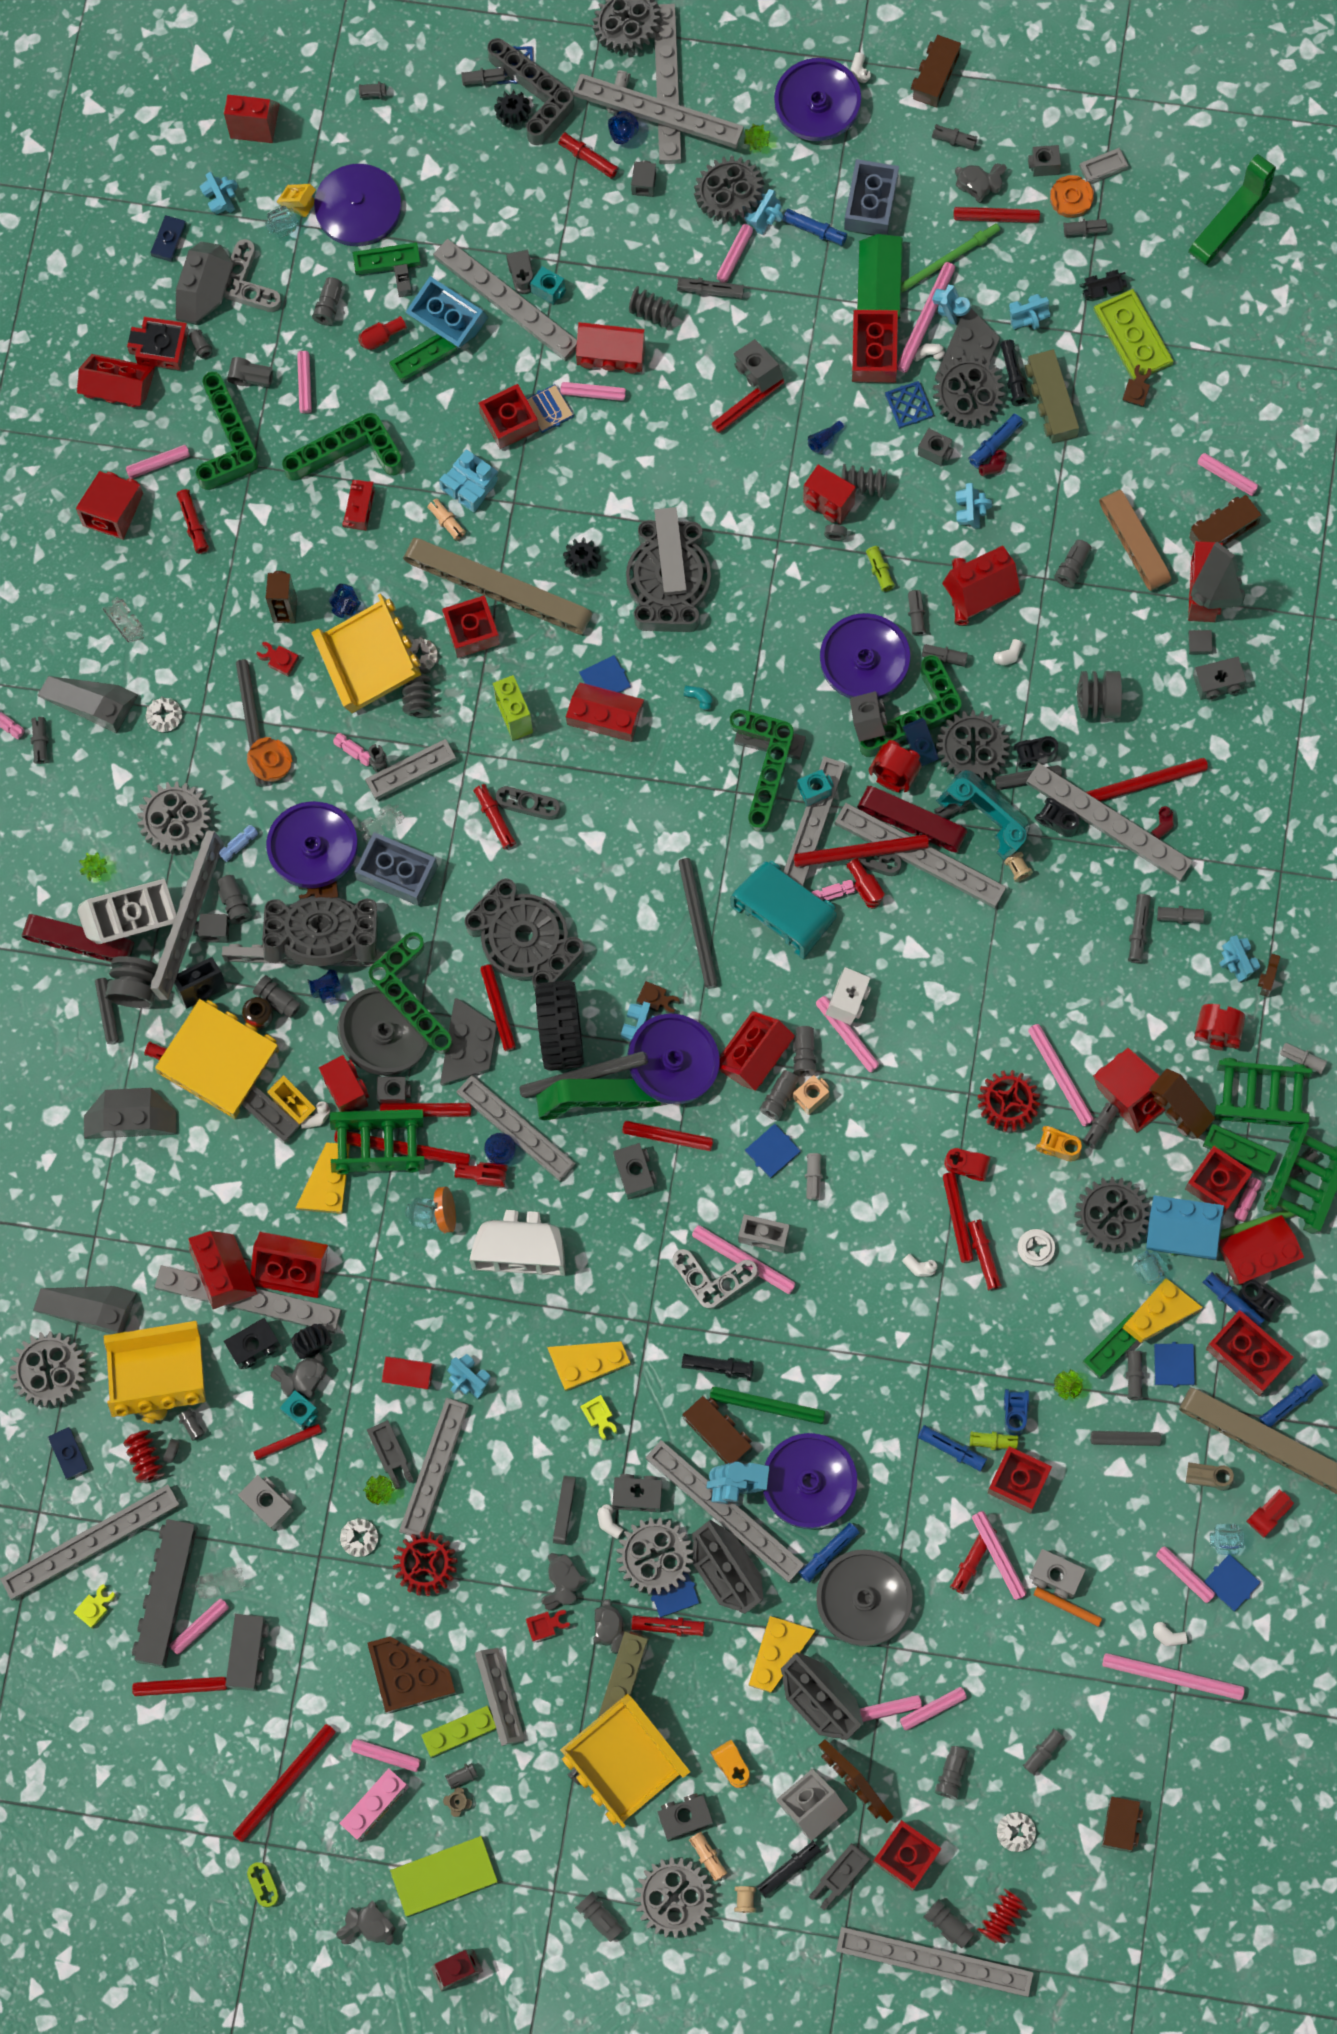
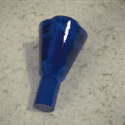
(820, 440)

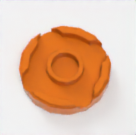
(1071, 196)
(269, 759)
(445, 1212)

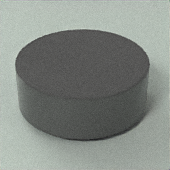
(835, 532)
(171, 1451)

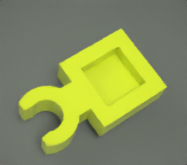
(598, 1414)
(93, 1609)

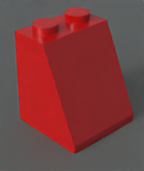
(251, 118)
(110, 504)
(1126, 1085)

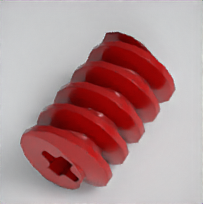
(142, 1457)
(1003, 1917)

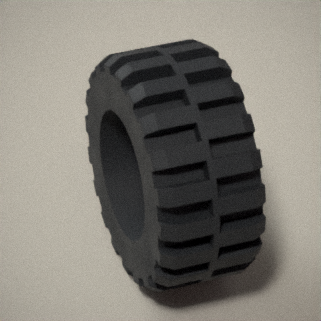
(559, 1025)

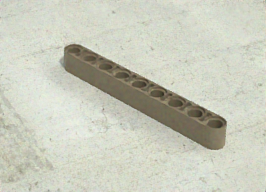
(497, 586)
(1260, 1438)

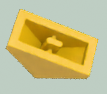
(291, 1100)

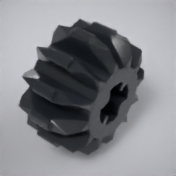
(518, 114)
(590, 559)
(311, 1341)

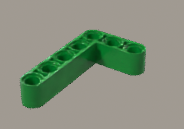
(1254, 190)
(232, 432)
(345, 446)
(937, 707)
(769, 764)
(406, 997)
(590, 1093)

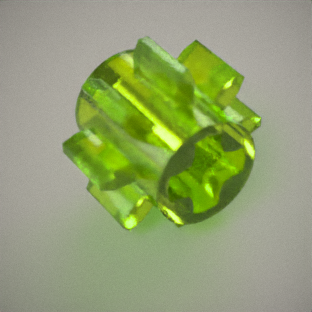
(761, 140)
(97, 871)
(1068, 1384)
(378, 1489)

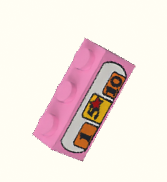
(374, 1805)

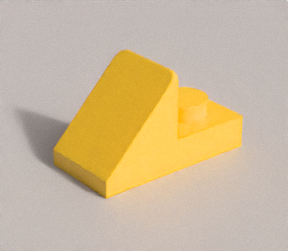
(298, 198)

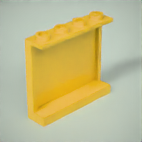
(368, 655)
(216, 1057)
(155, 1369)
(622, 1760)

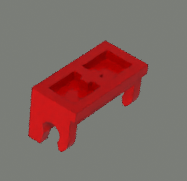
(359, 505)
(407, 1372)

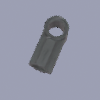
(244, 372)

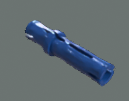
(810, 225)
(989, 446)
(1230, 1298)
(1293, 1399)
(952, 1448)
(829, 1552)

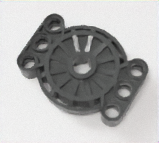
(649, 583)
(523, 914)
(341, 925)

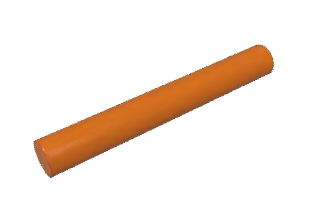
(1067, 1606)

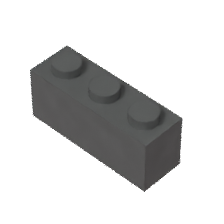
(247, 1652)

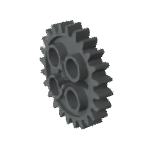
(625, 23)
(729, 189)
(949, 398)
(994, 746)
(1127, 1228)

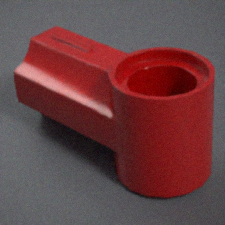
(1266, 1517)

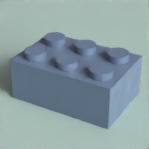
(871, 197)
(396, 869)

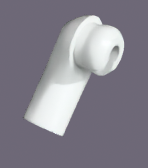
(858, 70)
(929, 349)
(1008, 656)
(319, 1116)
(920, 1268)
(606, 1523)
(1166, 1637)

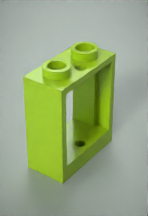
(512, 707)

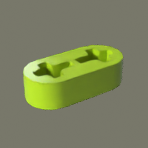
(268, 1882)

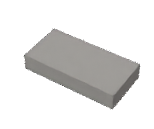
(1103, 166)

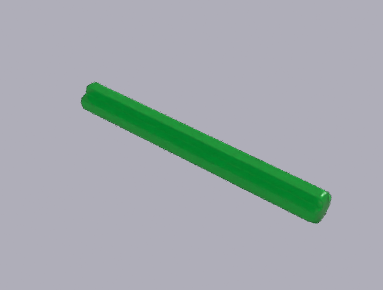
(767, 1405)

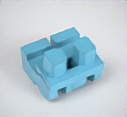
(469, 480)
(736, 1478)

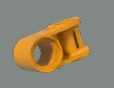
(1057, 1144)
(729, 1761)

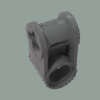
(520, 269)

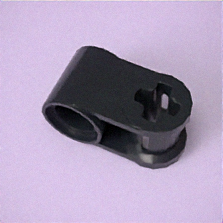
(1034, 751)
(1054, 815)
(1263, 1299)

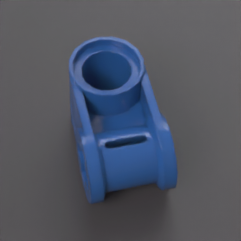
(1015, 1408)

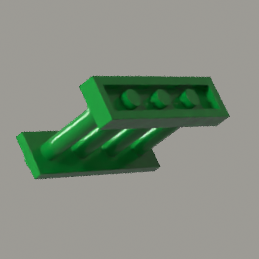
(1249, 1112)
(369, 1120)
(1322, 1197)

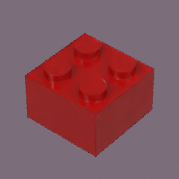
(508, 416)
(829, 494)
(471, 626)
(342, 1084)
(1218, 1179)
(1019, 1479)
(907, 1855)

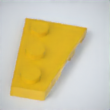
(324, 1189)
(1161, 1310)
(587, 1361)
(778, 1645)

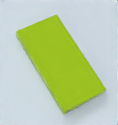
(1133, 334)
(443, 1876)

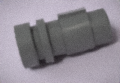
(326, 307)
(1074, 561)
(233, 899)
(278, 998)
(804, 1048)
(780, 1094)
(952, 1773)
(599, 1916)
(951, 1926)

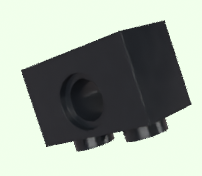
(199, 982)
(258, 1331)

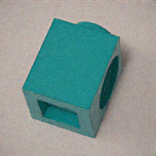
(546, 277)
(813, 796)
(292, 1403)

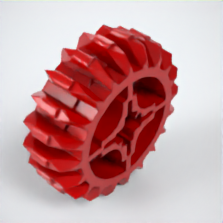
(1016, 1105)
(417, 1571)

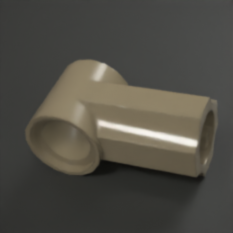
(1206, 1475)

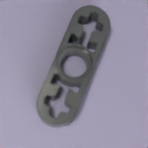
(510, 804)
(564, 1510)

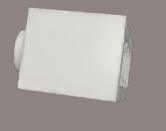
(849, 985)

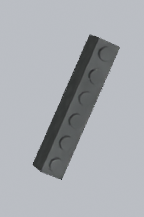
(165, 1593)

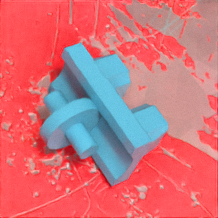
(221, 189)
(766, 214)
(951, 304)
(1030, 313)
(976, 506)
(1236, 959)
(636, 1012)
(465, 1379)

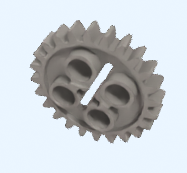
(191, 827)
(68, 1364)
(663, 1576)
(657, 1883)

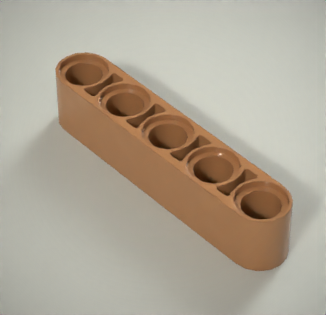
(1135, 540)

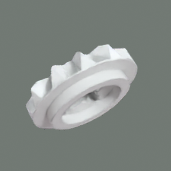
(430, 657)
(172, 719)
(1041, 1238)
(356, 1548)
(1019, 1843)

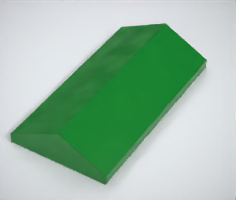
(880, 273)

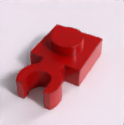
(280, 660)
(543, 1626)

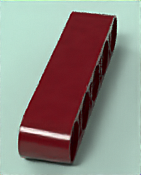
(912, 818)
(72, 939)

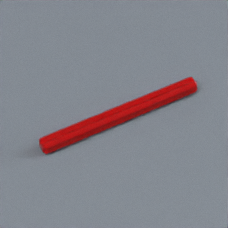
(1149, 780)
(861, 850)
(402, 1148)
(284, 1782)

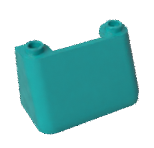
(1012, 823)
(784, 907)

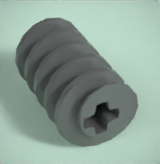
(652, 309)
(865, 480)
(415, 695)

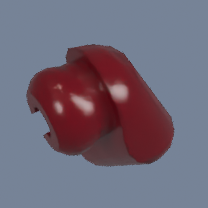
(996, 464)
(1166, 822)

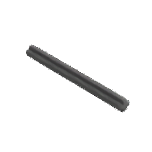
(249, 707)
(697, 923)
(590, 1072)

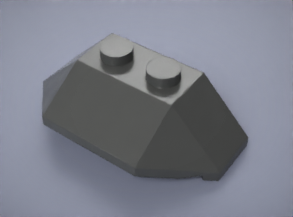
(202, 282)
(129, 1114)
(726, 1568)
(820, 1697)

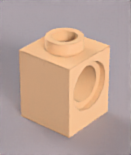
(807, 1103)

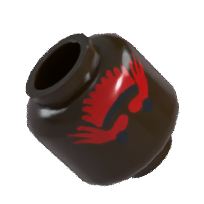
(257, 1006)

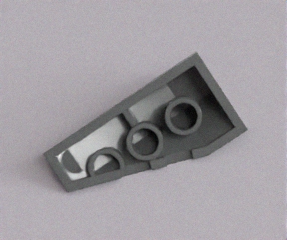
(1217, 581)
(95, 701)
(93, 1307)

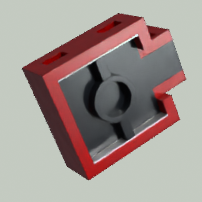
(159, 343)

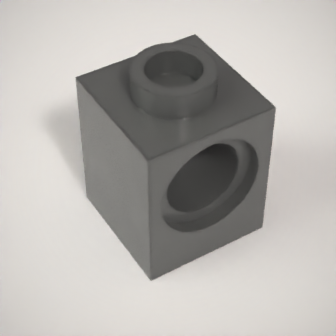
(1049, 153)
(643, 178)
(932, 439)
(213, 928)
(386, 1083)

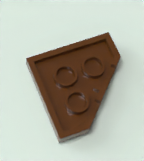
(407, 1675)
(855, 1781)

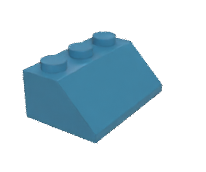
(446, 313)
(1185, 1227)

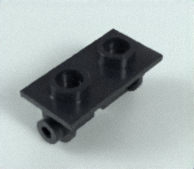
(1095, 286)

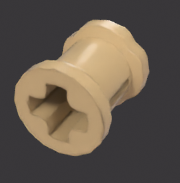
(1018, 866)
(745, 1899)

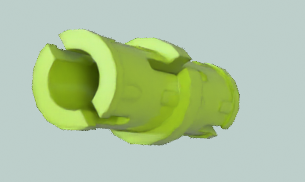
(880, 568)
(993, 1440)

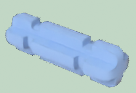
(238, 843)

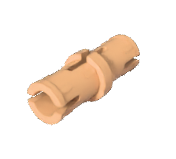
(446, 519)
(708, 1856)

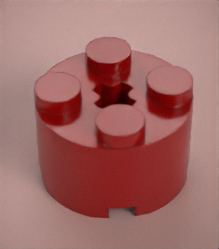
(895, 767)
(1220, 1026)

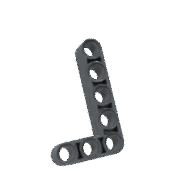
(536, 86)

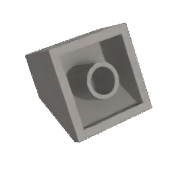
(812, 1804)

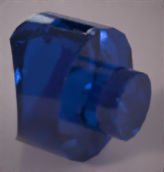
(623, 127)
(346, 603)
(325, 986)
(500, 1149)

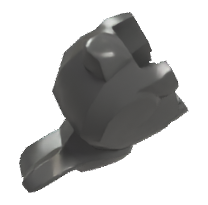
(978, 182)
(304, 1377)
(564, 1579)
(609, 1626)
(369, 1923)

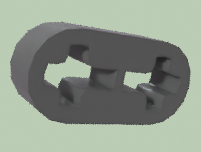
(879, 867)

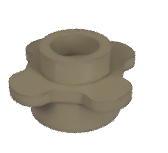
(458, 1794)

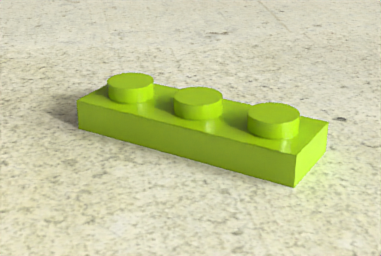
(459, 1731)

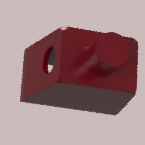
(456, 1969)

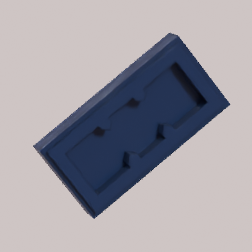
(168, 238)
(921, 741)
(68, 1453)

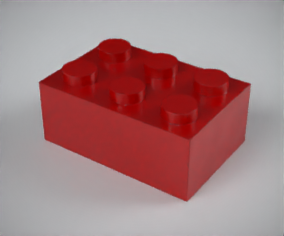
(874, 346)
(1199, 555)
(1249, 1353)

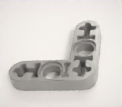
(242, 286)
(707, 1285)

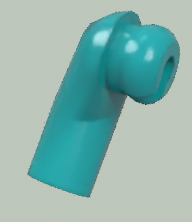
(701, 694)

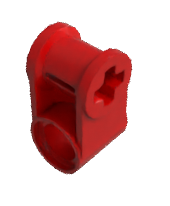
(970, 1164)

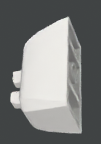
(127, 912)
(518, 1246)

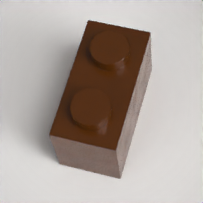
(1121, 1824)

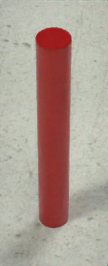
(288, 1441)

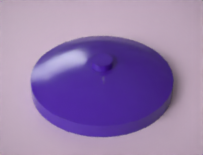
(817, 99)
(357, 205)
(864, 656)
(312, 844)
(680, 1058)
(810, 1481)

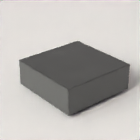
(1200, 641)

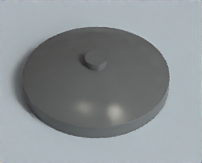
(378, 1035)
(864, 1598)

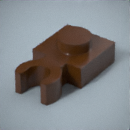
(1137, 389)
(328, 891)
(1266, 980)
(656, 997)

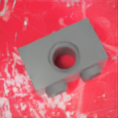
(763, 1233)
(273, 1514)
(1048, 1562)

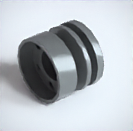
(1100, 694)
(131, 982)

